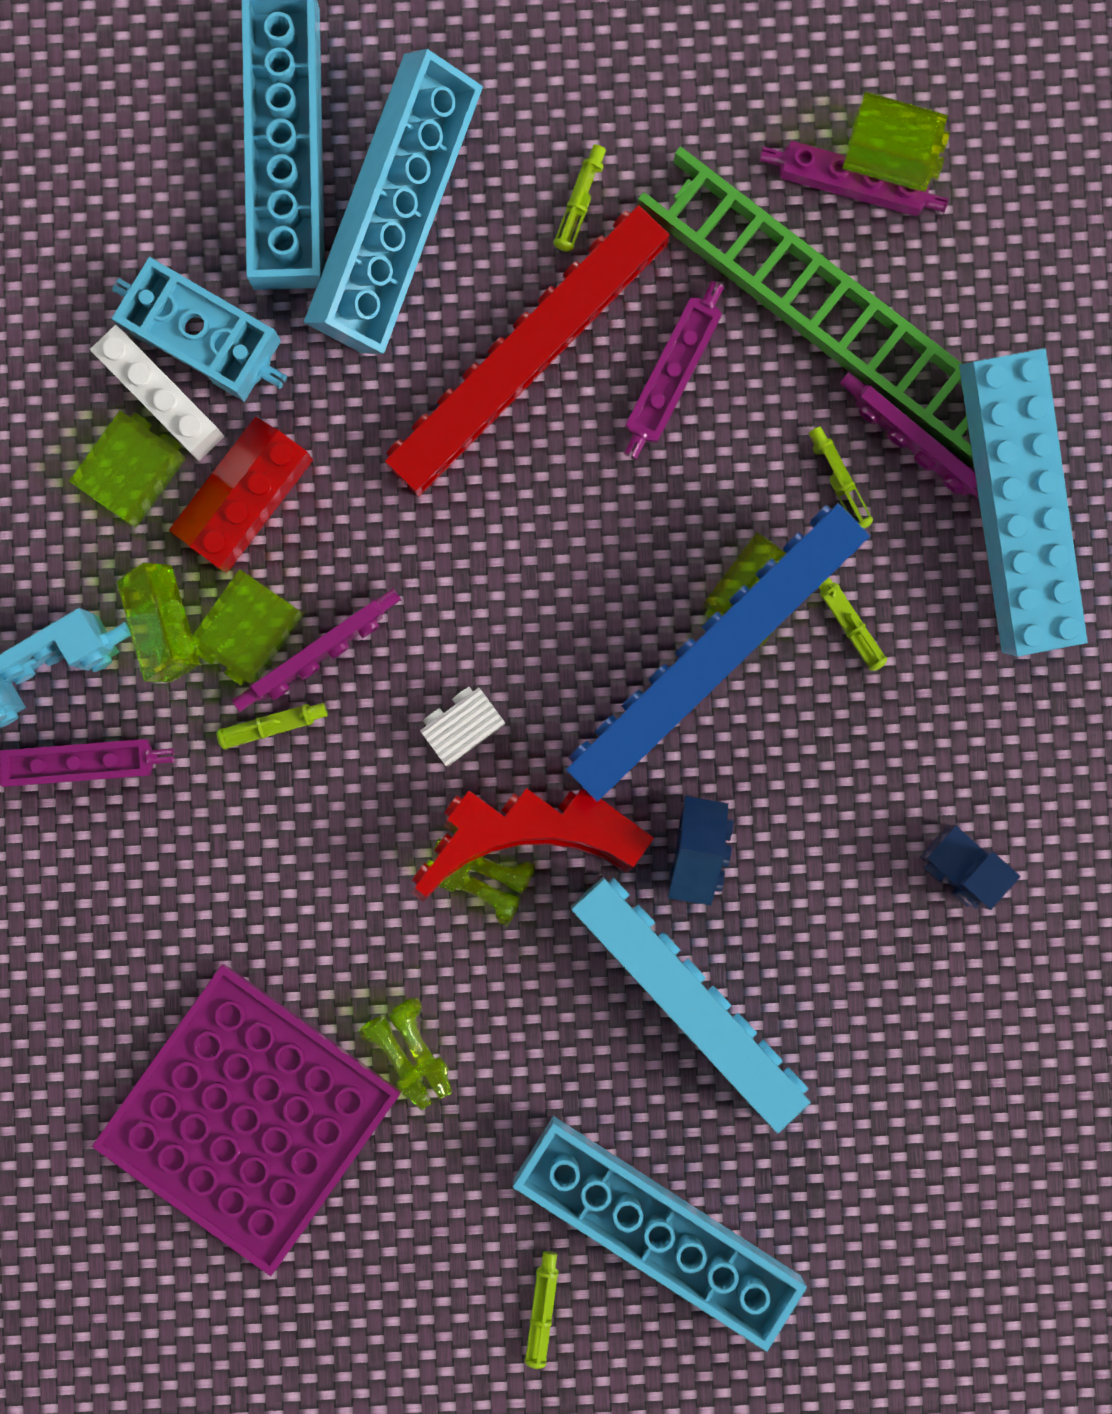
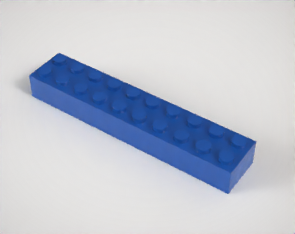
(720, 650)

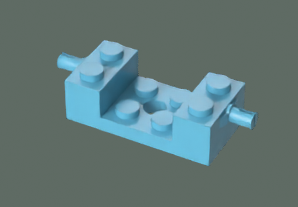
(229, 350)
(76, 637)

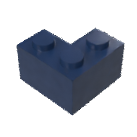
(700, 851)
(975, 874)

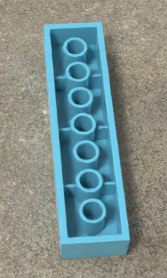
(283, 143)
(394, 202)
(1023, 503)
(697, 1011)
(659, 1233)

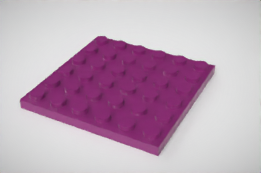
(246, 1119)

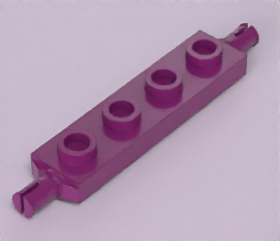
(824, 171)
(673, 370)
(906, 433)
(305, 662)
(80, 762)

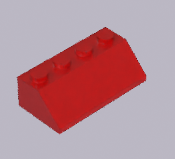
(241, 494)

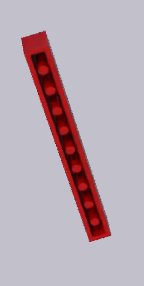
(527, 351)

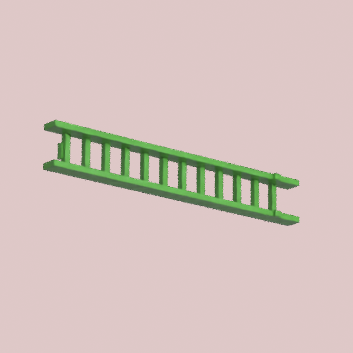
(832, 274)

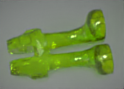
(502, 902)
(434, 1068)

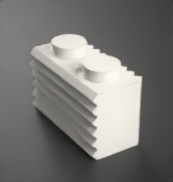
(462, 725)

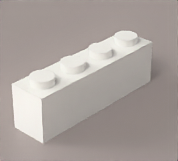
(157, 392)

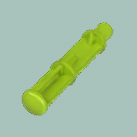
(579, 199)
(840, 478)
(852, 625)
(270, 725)
(542, 1311)

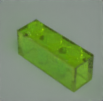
(157, 622)

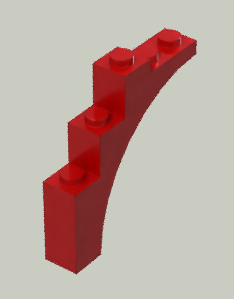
(531, 821)

